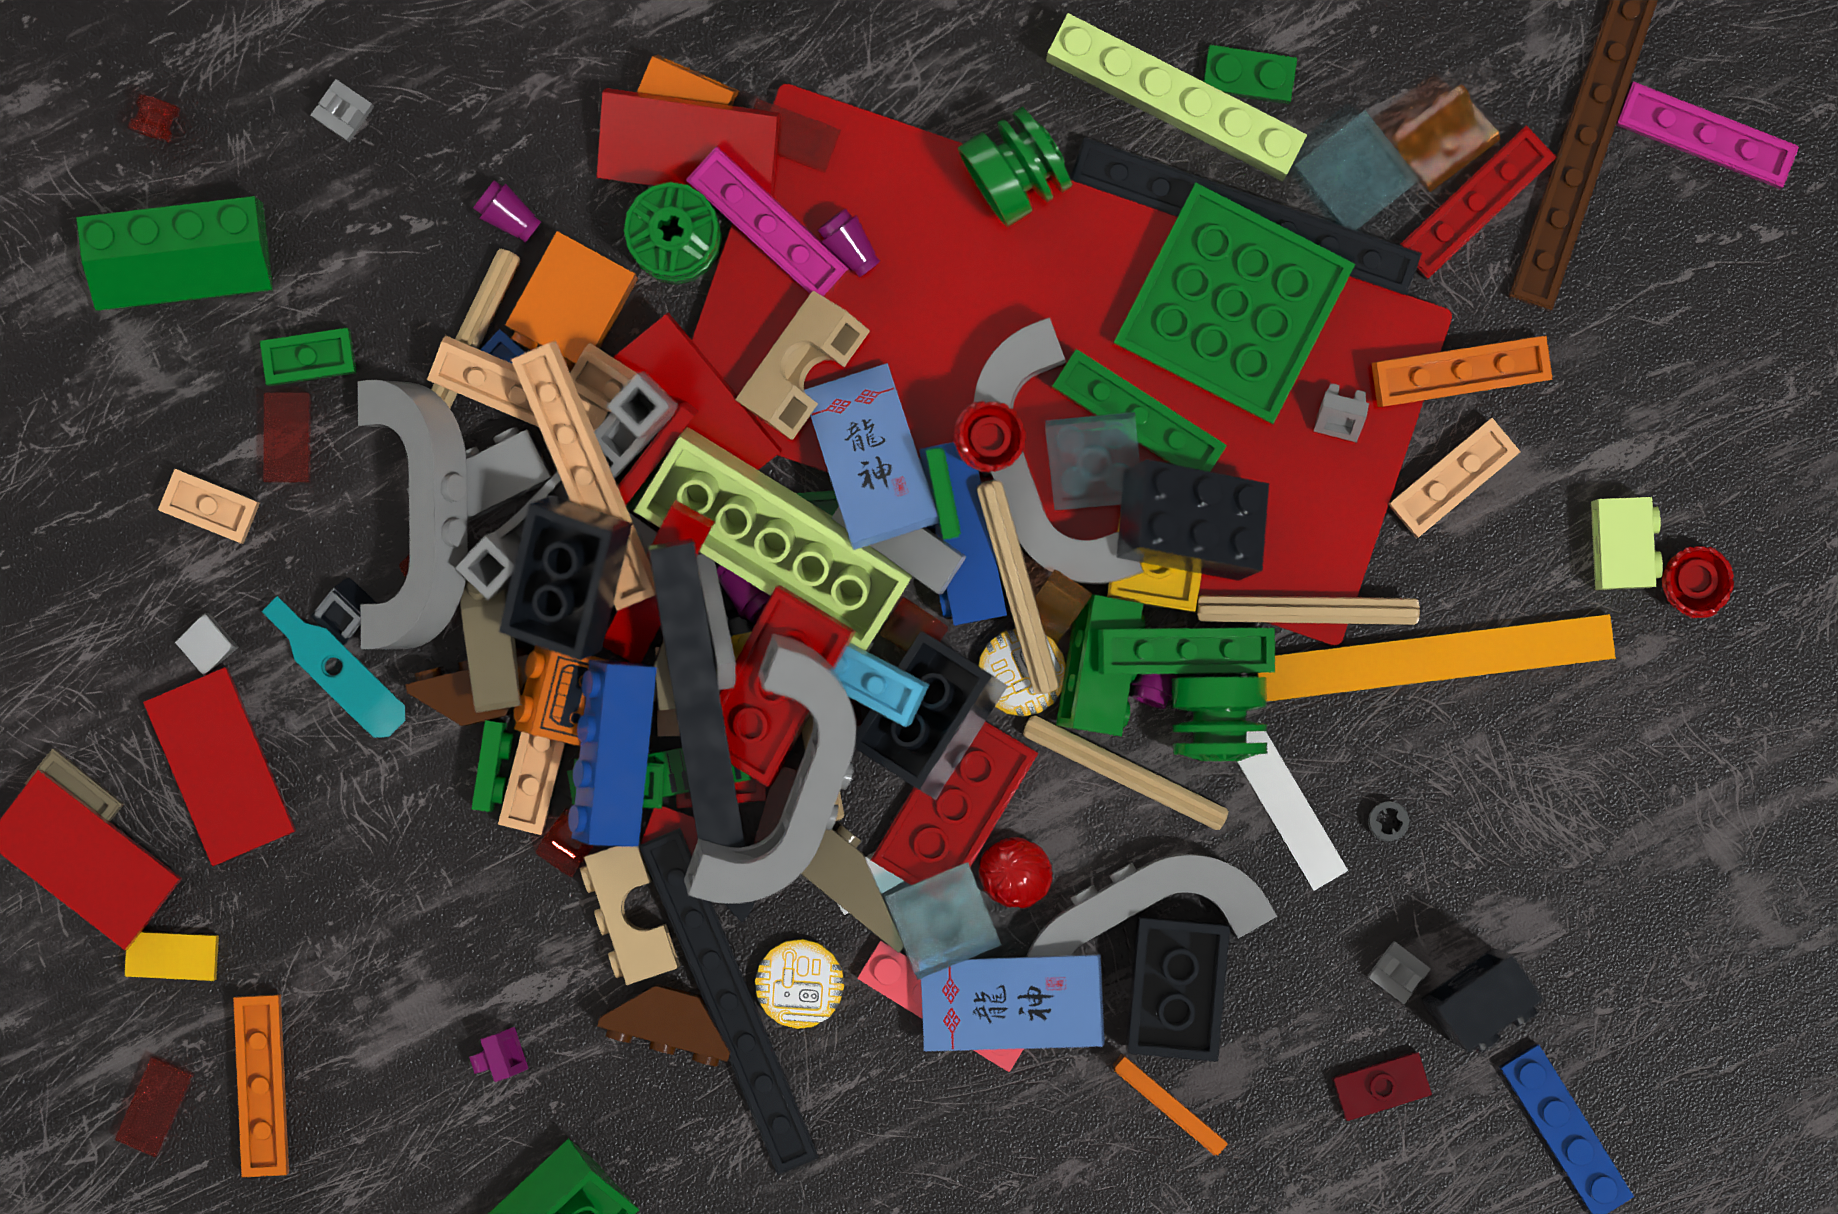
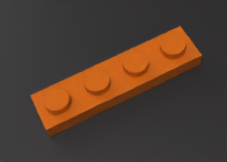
(1461, 371)
(261, 1085)

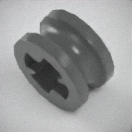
(1401, 816)

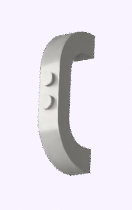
(1004, 374)
(634, 422)
(435, 513)
(766, 867)
(1136, 889)

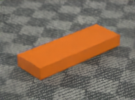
(1169, 1105)

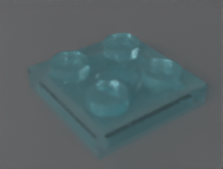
(1356, 172)
(1090, 458)
(942, 920)

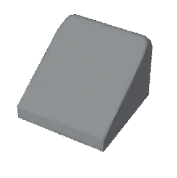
(206, 644)

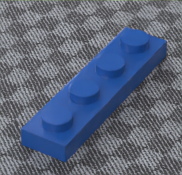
(1566, 1131)

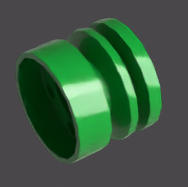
(1015, 166)
(685, 256)
(1219, 716)

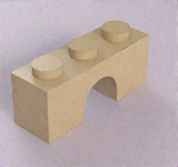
(814, 335)
(638, 951)

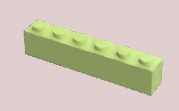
(1175, 97)

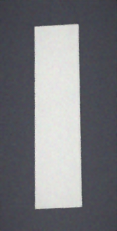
(1292, 814)

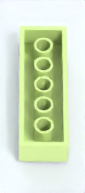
(775, 536)

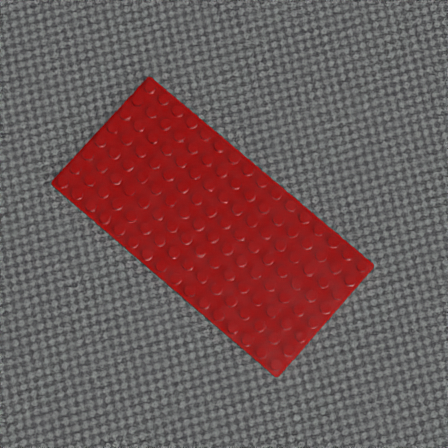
(964, 283)

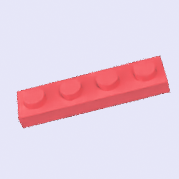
(895, 978)

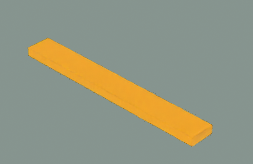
(1440, 657)

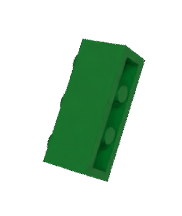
(1089, 698)

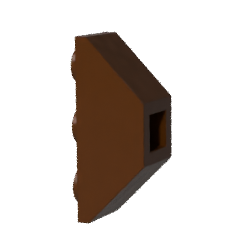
(453, 694)
(669, 1021)

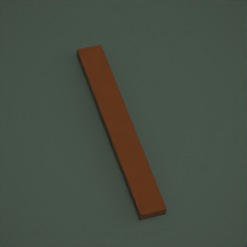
(1581, 152)

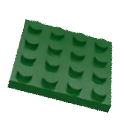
(1234, 303)

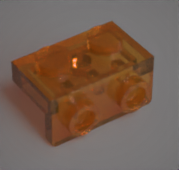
(1444, 137)

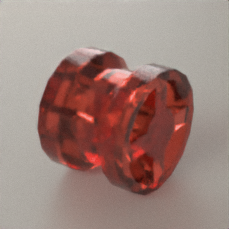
(154, 118)

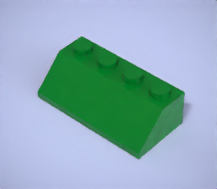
(175, 253)
(567, 1185)

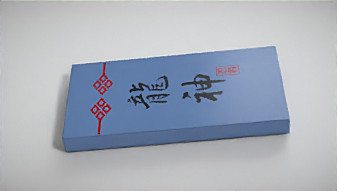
(871, 457)
(1014, 1004)

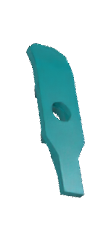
(353, 687)

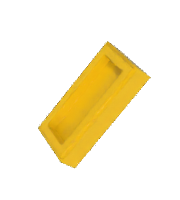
(173, 956)

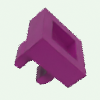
(501, 1055)

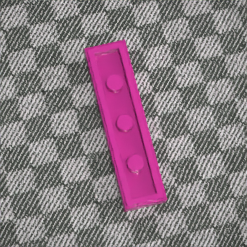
(1707, 135)
(767, 223)

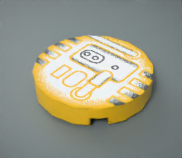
(1006, 662)
(799, 983)

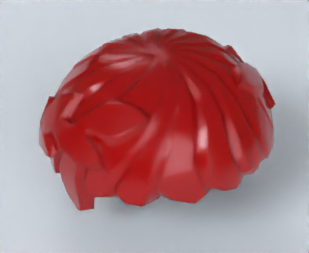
(989, 436)
(1698, 581)
(1015, 872)

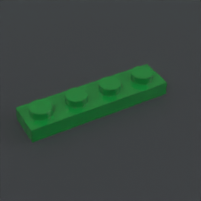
(1157, 425)
(1186, 650)

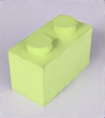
(1625, 543)

